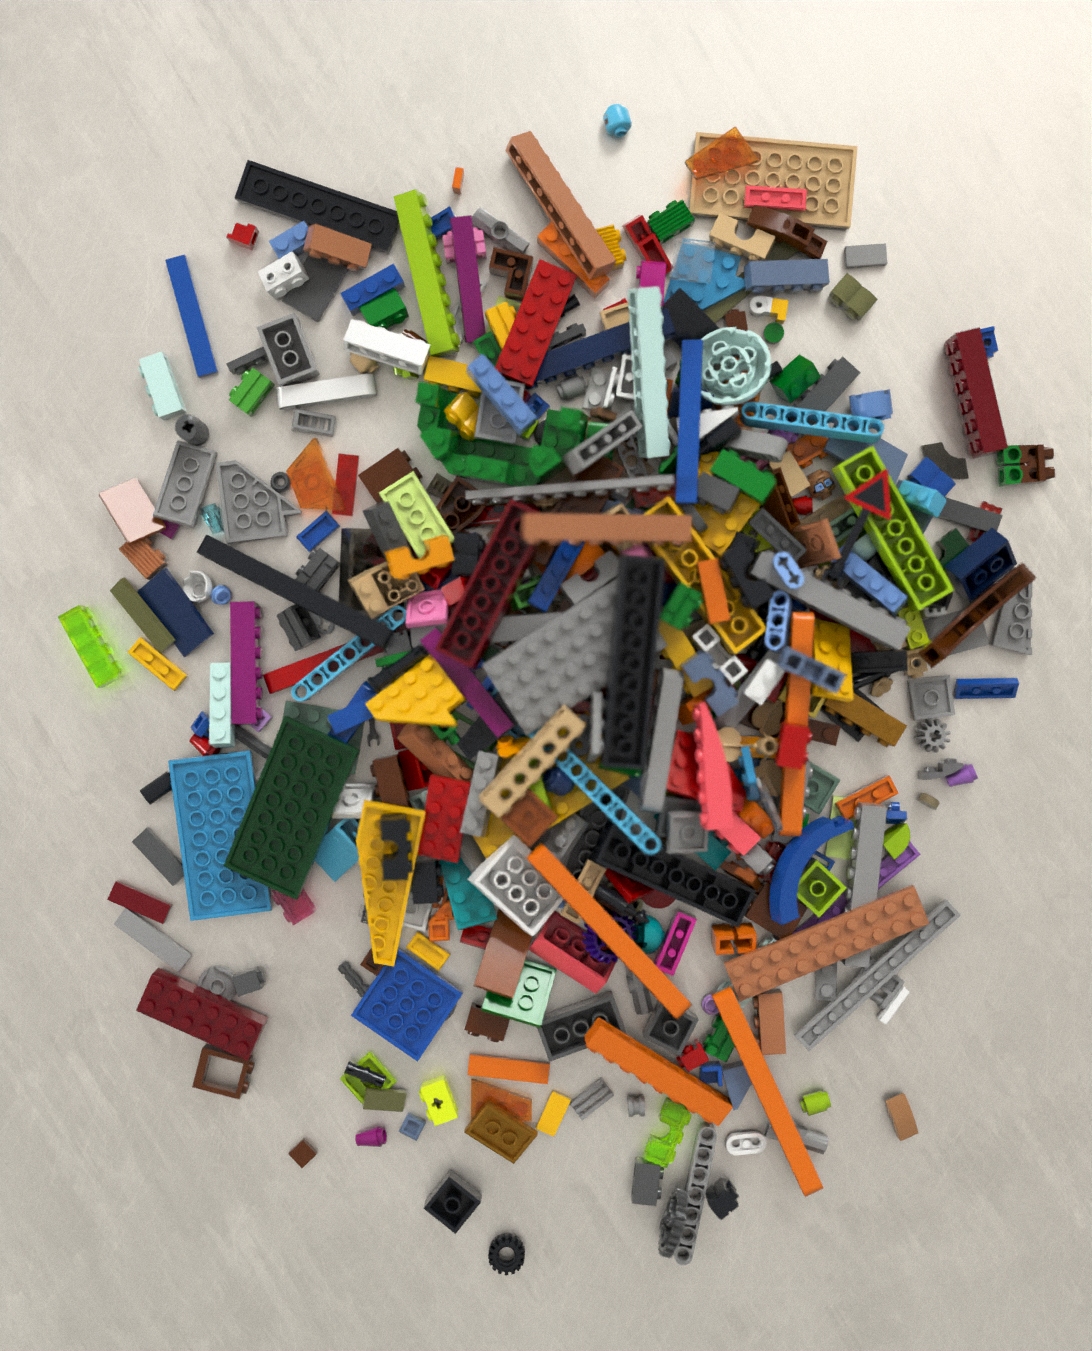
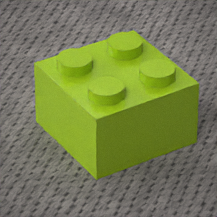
(818, 887)

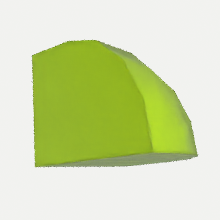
(896, 839)

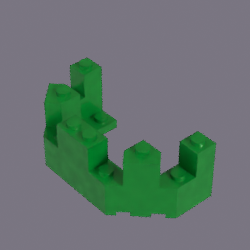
(493, 460)

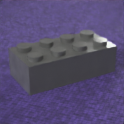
(565, 1029)

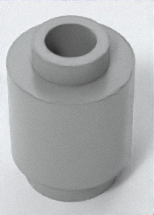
(571, 387)

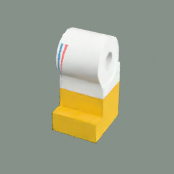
(769, 307)

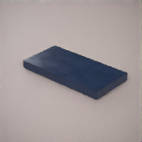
(175, 612)

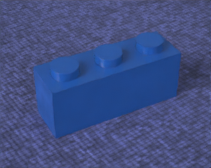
(372, 288)

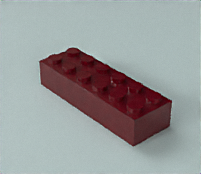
(975, 393)
(202, 1014)

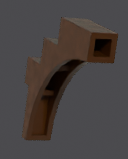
(975, 614)

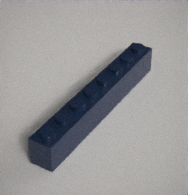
(591, 350)

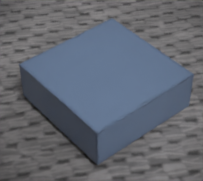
(412, 1126)

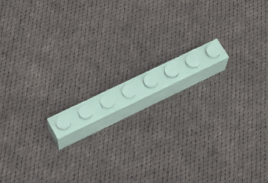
(648, 371)

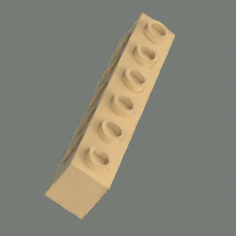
(533, 749)

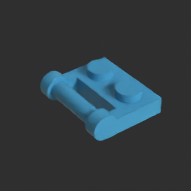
(749, 774)

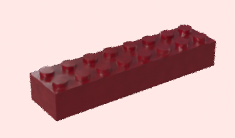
(489, 590)

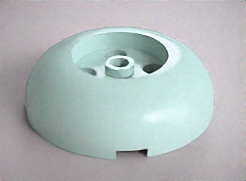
(720, 349)

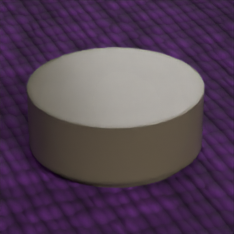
(928, 801)

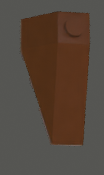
(456, 509)

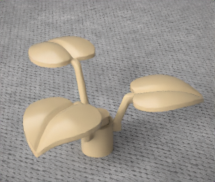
(767, 719)

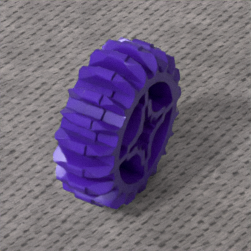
(594, 942)

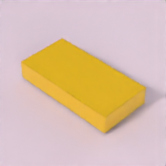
(428, 951)
(553, 1113)

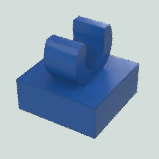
(537, 405)
(201, 724)
(894, 815)

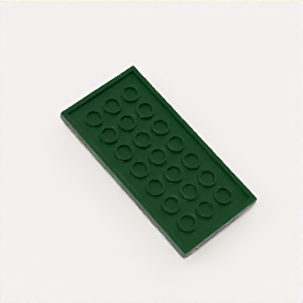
(291, 807)

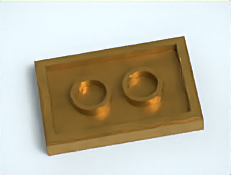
(500, 1131)

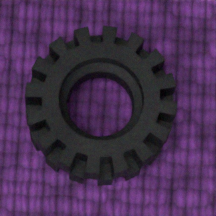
(506, 1266)

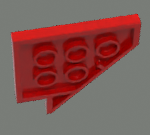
(684, 768)

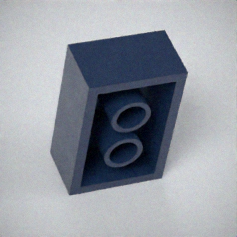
(981, 564)

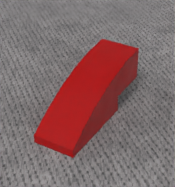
(645, 241)

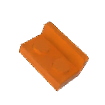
(807, 448)

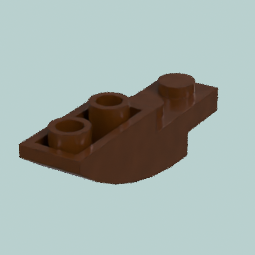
(788, 230)

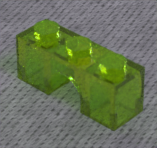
(661, 1149)

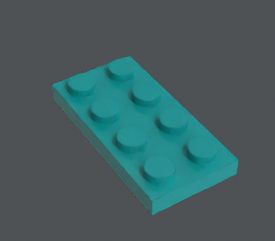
(467, 902)

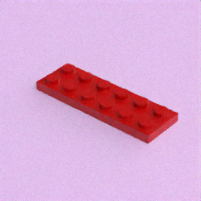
(535, 323)

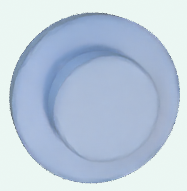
(220, 594)

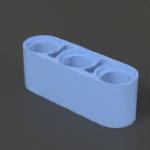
(776, 612)

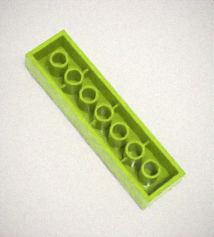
(898, 538)

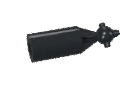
(719, 437)
(157, 788)
(617, 904)

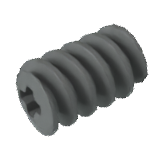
(192, 430)

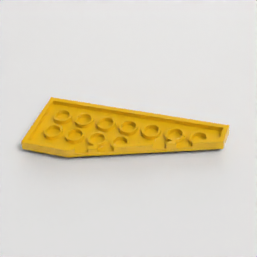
(384, 899)

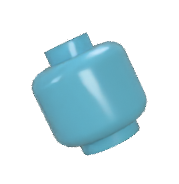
(617, 120)

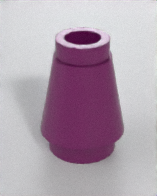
(373, 1137)

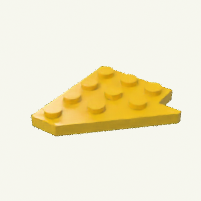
(418, 697)

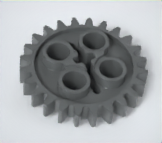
(673, 1223)

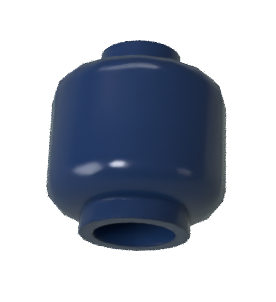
(557, 782)

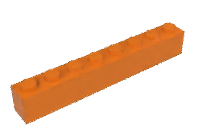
(658, 1072)

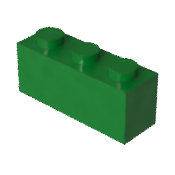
(744, 476)

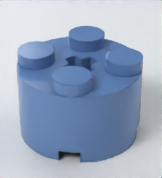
(872, 404)

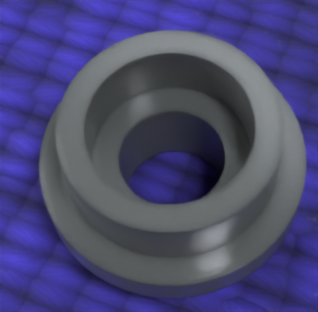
(274, 482)

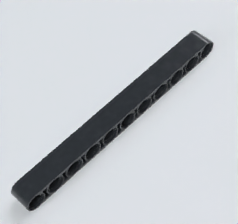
(296, 592)

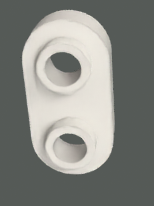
(745, 1143)

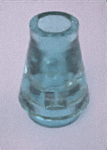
(212, 517)

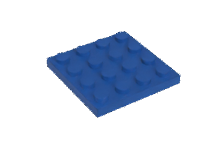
(407, 1004)

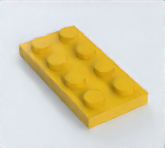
(833, 649)

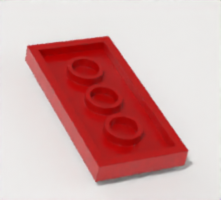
(444, 818)

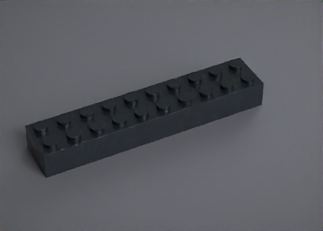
(632, 661)

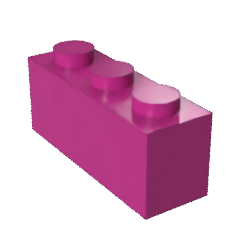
(675, 941)

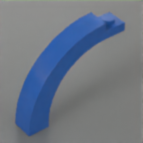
(792, 863)

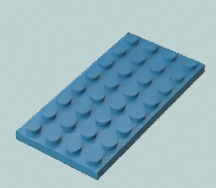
(209, 808)

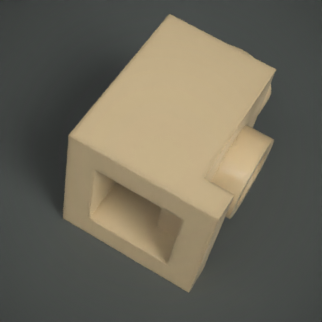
(915, 672)

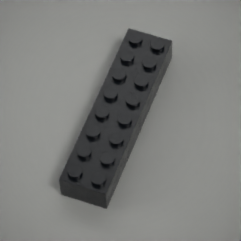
(674, 875)

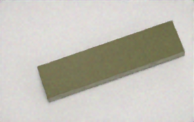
(142, 615)

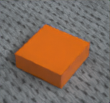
(458, 180)

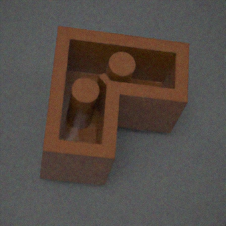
(515, 267)

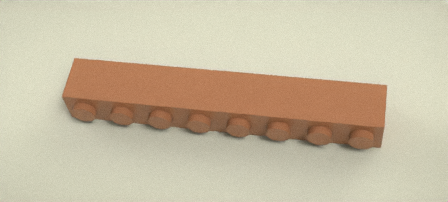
(560, 205)
(605, 527)

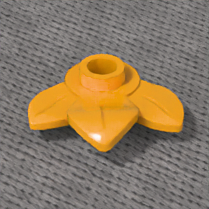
(508, 746)

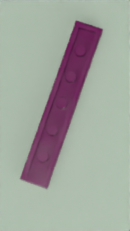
(468, 277)
(469, 686)

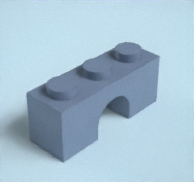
(810, 669)
(721, 697)

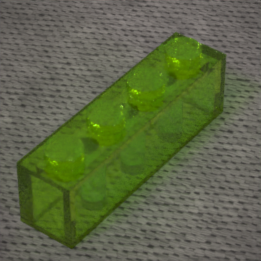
(90, 646)

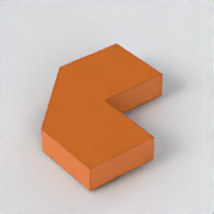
(440, 923)

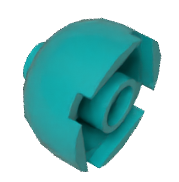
(649, 935)

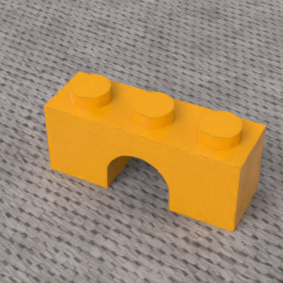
(437, 553)

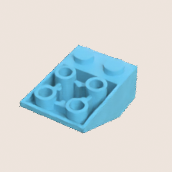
(339, 848)

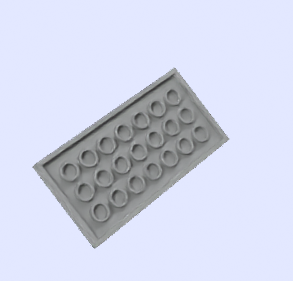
(558, 661)

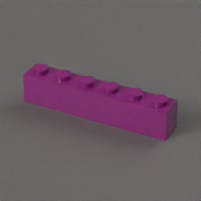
(245, 663)

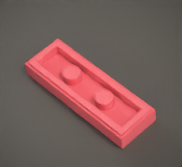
(775, 198)

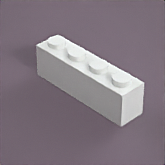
(386, 347)

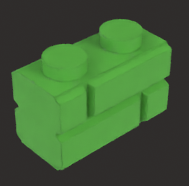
(251, 391)

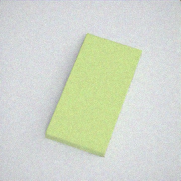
(415, 512)

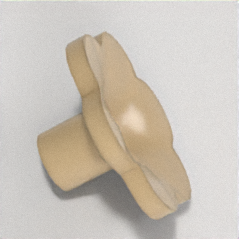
(881, 686)

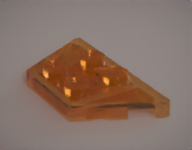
(313, 480)

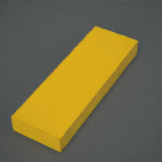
(157, 663)

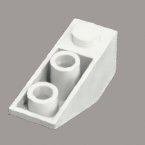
(712, 419)

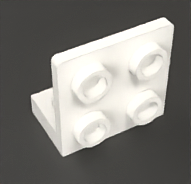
(600, 388)

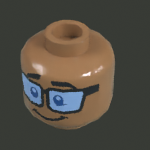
(820, 484)

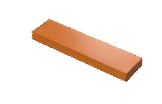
(508, 1068)

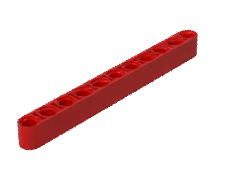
(293, 673)

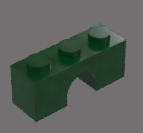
(951, 546)

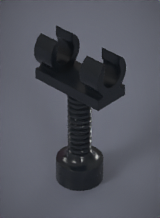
(756, 652)

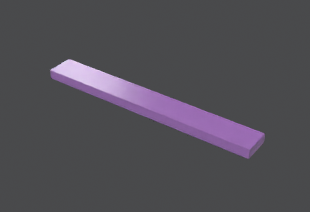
(888, 869)

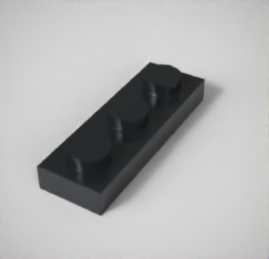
(879, 661)

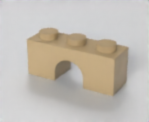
(755, 249)

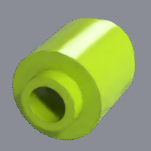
(815, 1103)

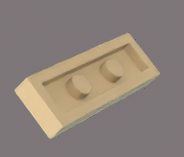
(589, 880)

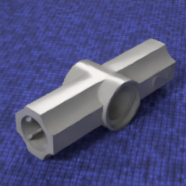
(489, 224)
(640, 994)
(812, 1140)

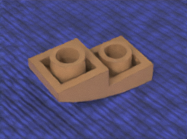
(902, 1116)

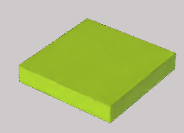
(357, 1087)

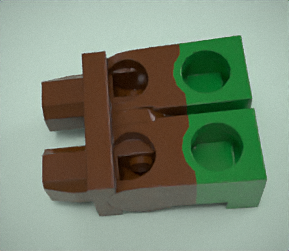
(1031, 467)

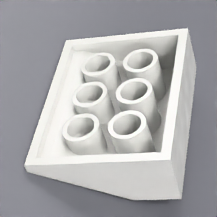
(516, 886)

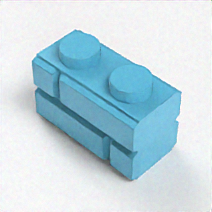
(922, 498)

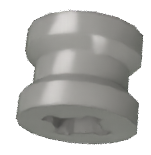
(636, 1106)

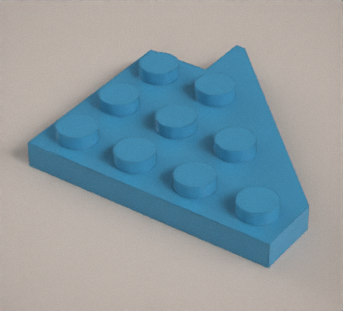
(722, 285)

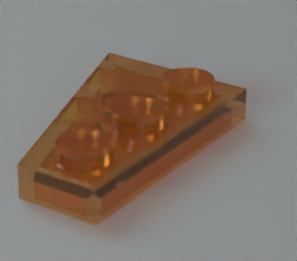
(721, 155)
(513, 1103)

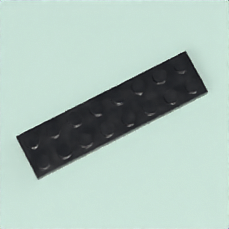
(317, 204)

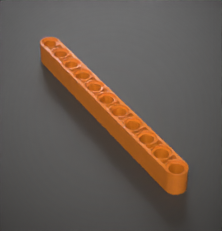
(797, 713)
(608, 931)
(767, 1091)

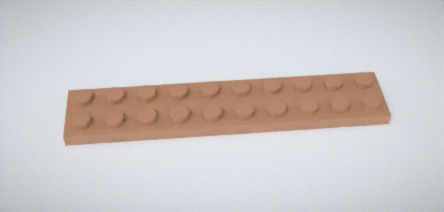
(826, 943)

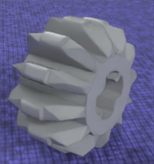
(929, 742)

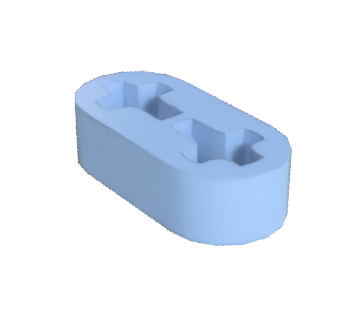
(792, 567)

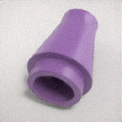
(962, 776)

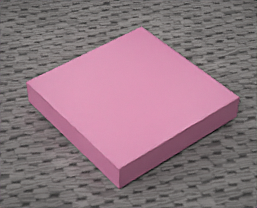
(426, 609)

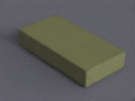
(384, 1099)

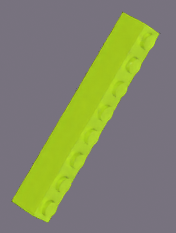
(426, 273)

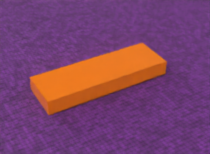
(713, 591)
(873, 793)

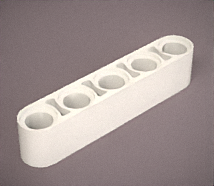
(326, 391)

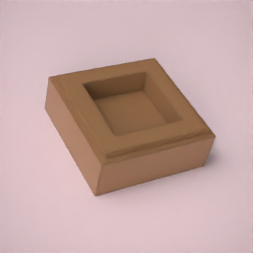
(603, 414)

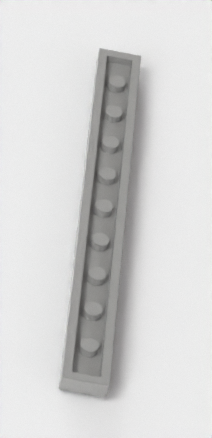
(579, 489)
(876, 976)

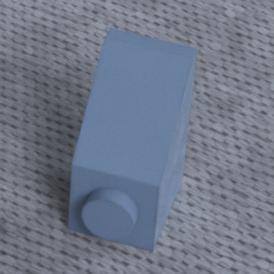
(736, 1082)

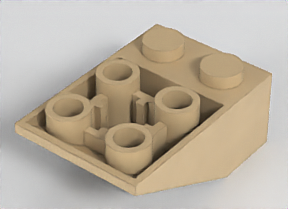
(380, 591)

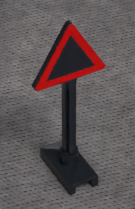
(872, 497)

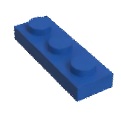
(986, 688)

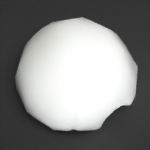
(197, 586)

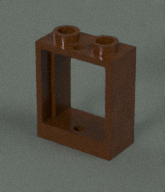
(199, 1081)

